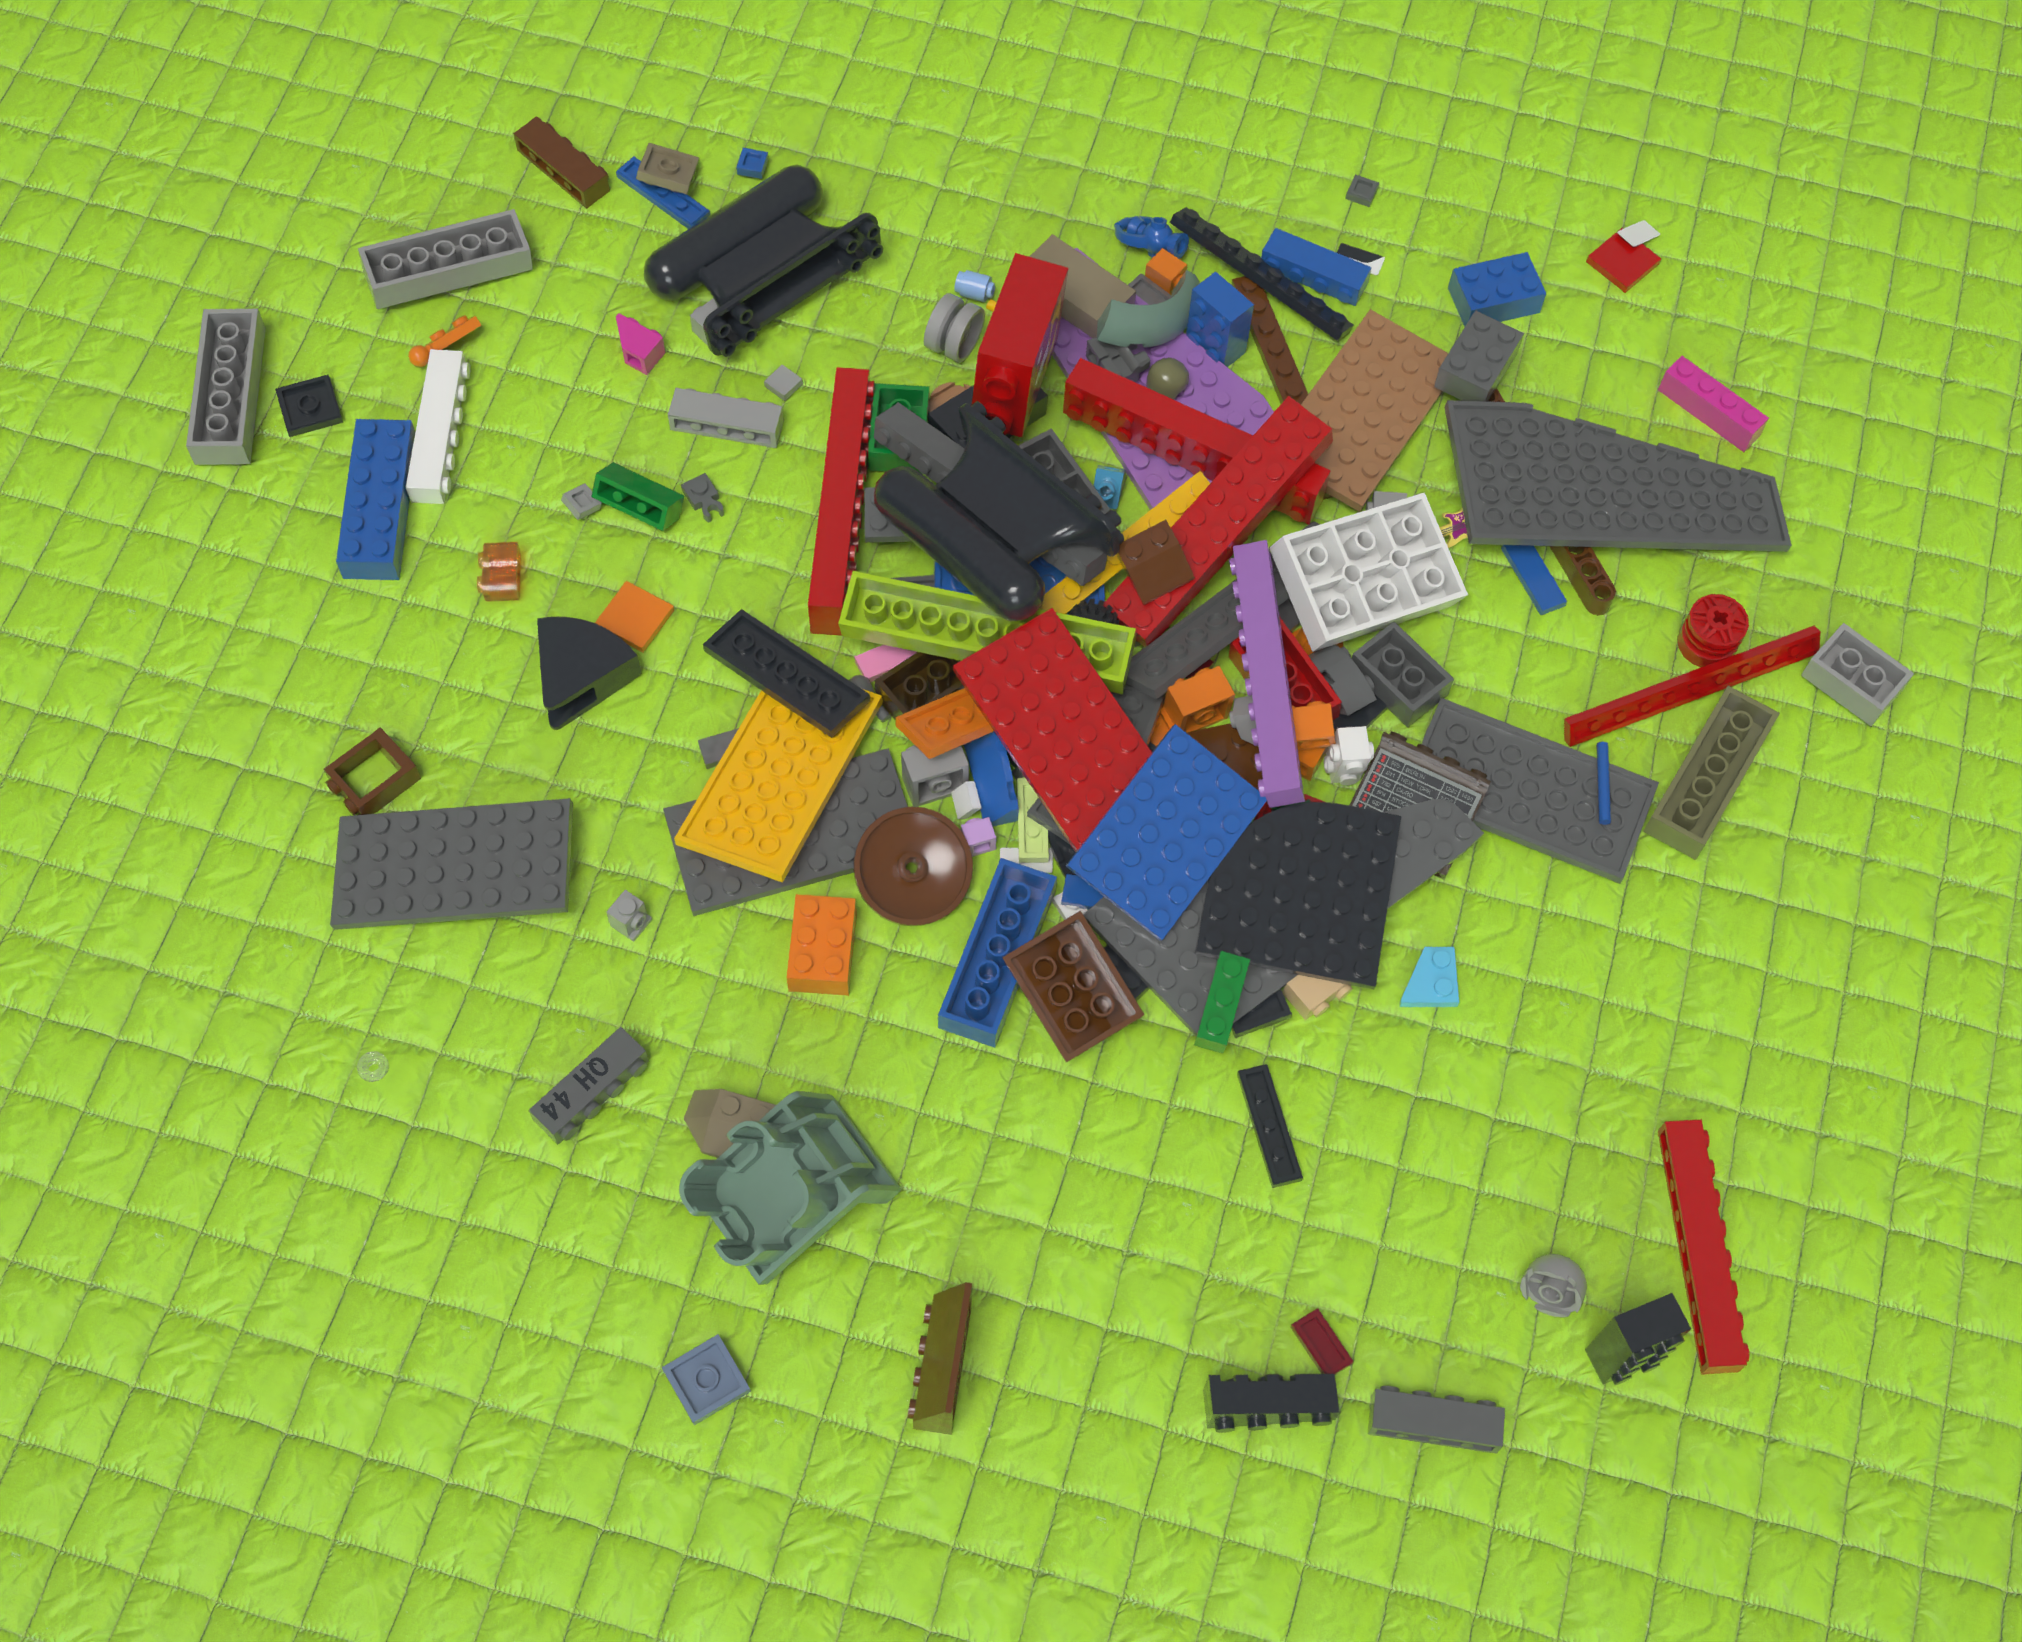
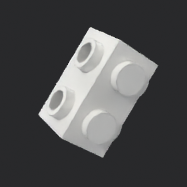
(1349, 755)

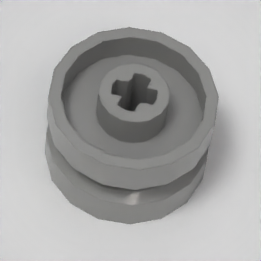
(954, 327)

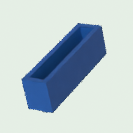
(1316, 266)

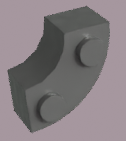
(1344, 678)

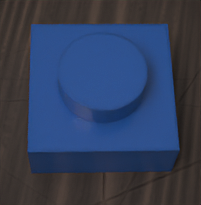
(752, 163)

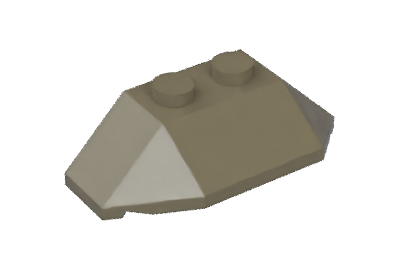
(715, 1113)

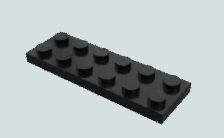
(786, 673)

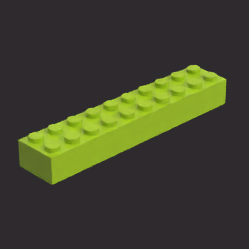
(961, 624)

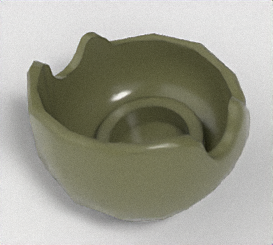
(1168, 377)

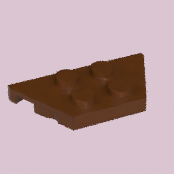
(1233, 751)

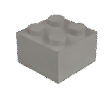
(934, 777)

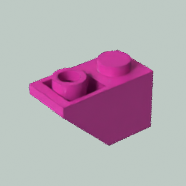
(640, 346)

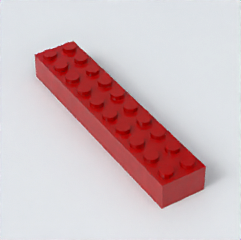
(1173, 431)
(841, 499)
(1230, 512)

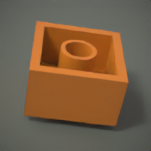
(1199, 700)

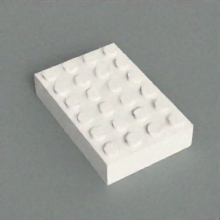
(1368, 571)

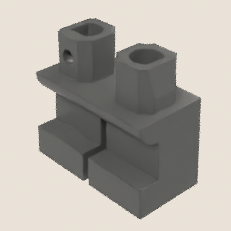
(1117, 358)

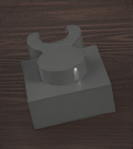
(702, 495)

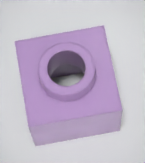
(979, 835)

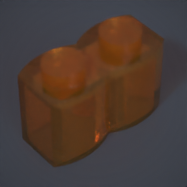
(500, 571)

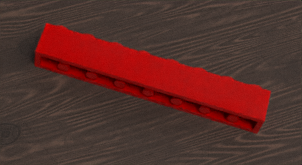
(1702, 1247)

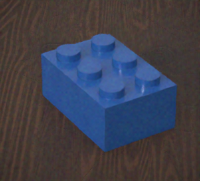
(1497, 288)
(1219, 319)

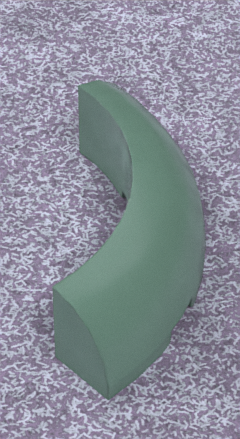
(1148, 324)

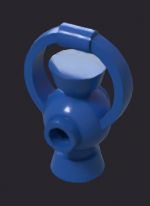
(1151, 234)

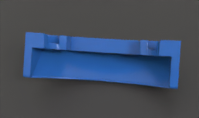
(993, 779)

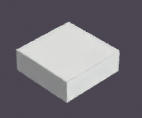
(966, 800)

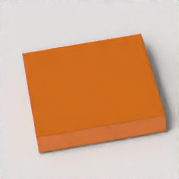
(635, 616)

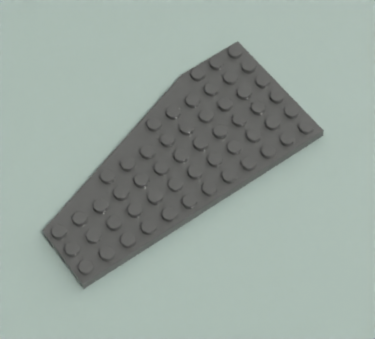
(1583, 485)

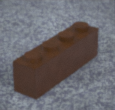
(562, 162)

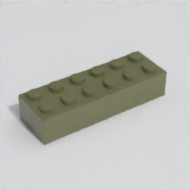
(1711, 772)

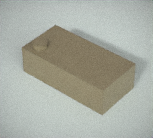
(1087, 285)

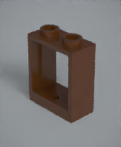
(384, 793)

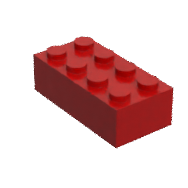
(1304, 678)

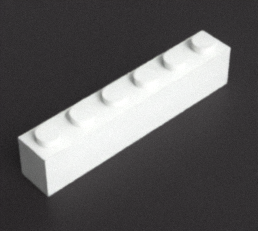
(437, 427)

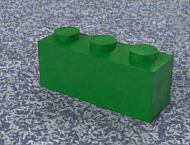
(637, 496)
(1222, 1002)

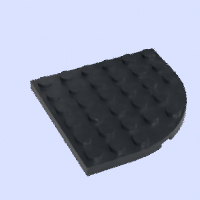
(1305, 893)

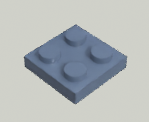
(706, 1379)

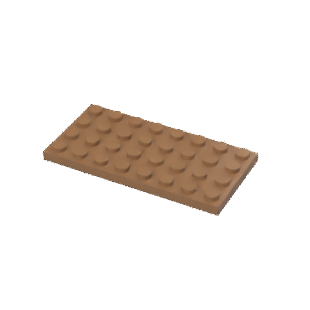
(1374, 404)

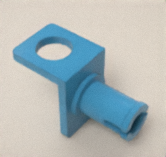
(1108, 484)

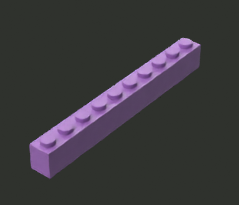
(1268, 675)

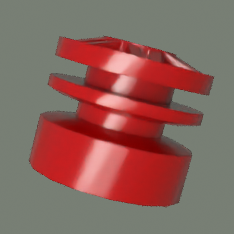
(1712, 630)

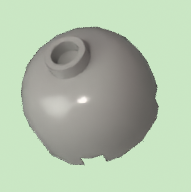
(1555, 1285)

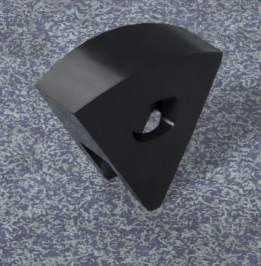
(580, 666)

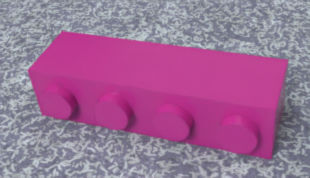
(1713, 403)

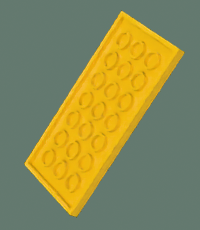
(771, 787)

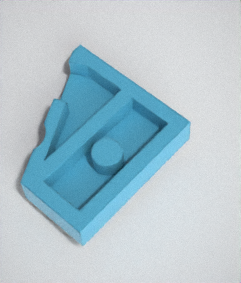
(1433, 980)

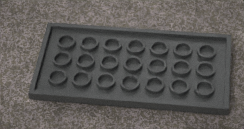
(1544, 791)
(861, 796)
(452, 864)

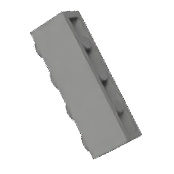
(726, 417)

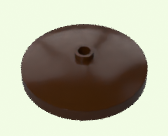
(918, 838)

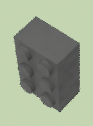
(1478, 359)
(1403, 674)

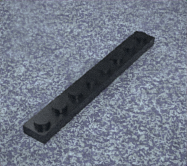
(1261, 273)

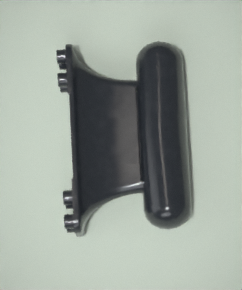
(761, 256)
(994, 516)

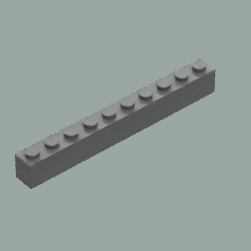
(938, 454)

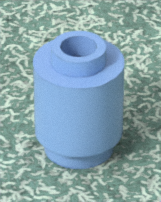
(974, 285)

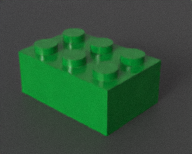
(885, 396)

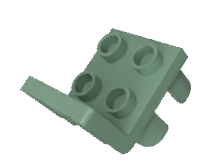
(785, 1182)

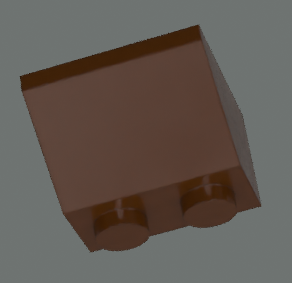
(1154, 562)

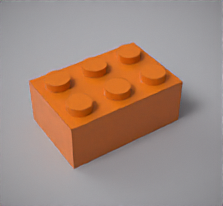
(821, 945)

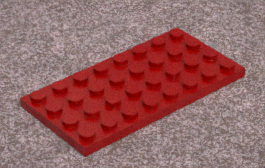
(1056, 721)

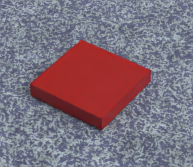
(1623, 262)

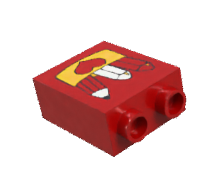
(1020, 341)

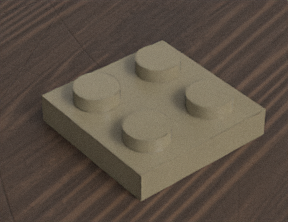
(667, 168)

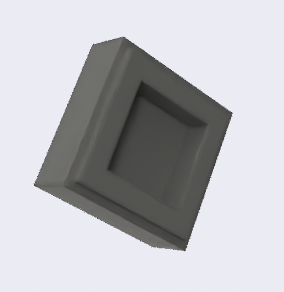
(1362, 190)

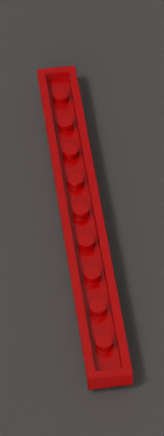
(1691, 686)

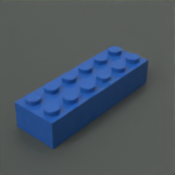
(376, 500)
(982, 982)

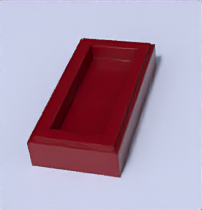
(1321, 1343)

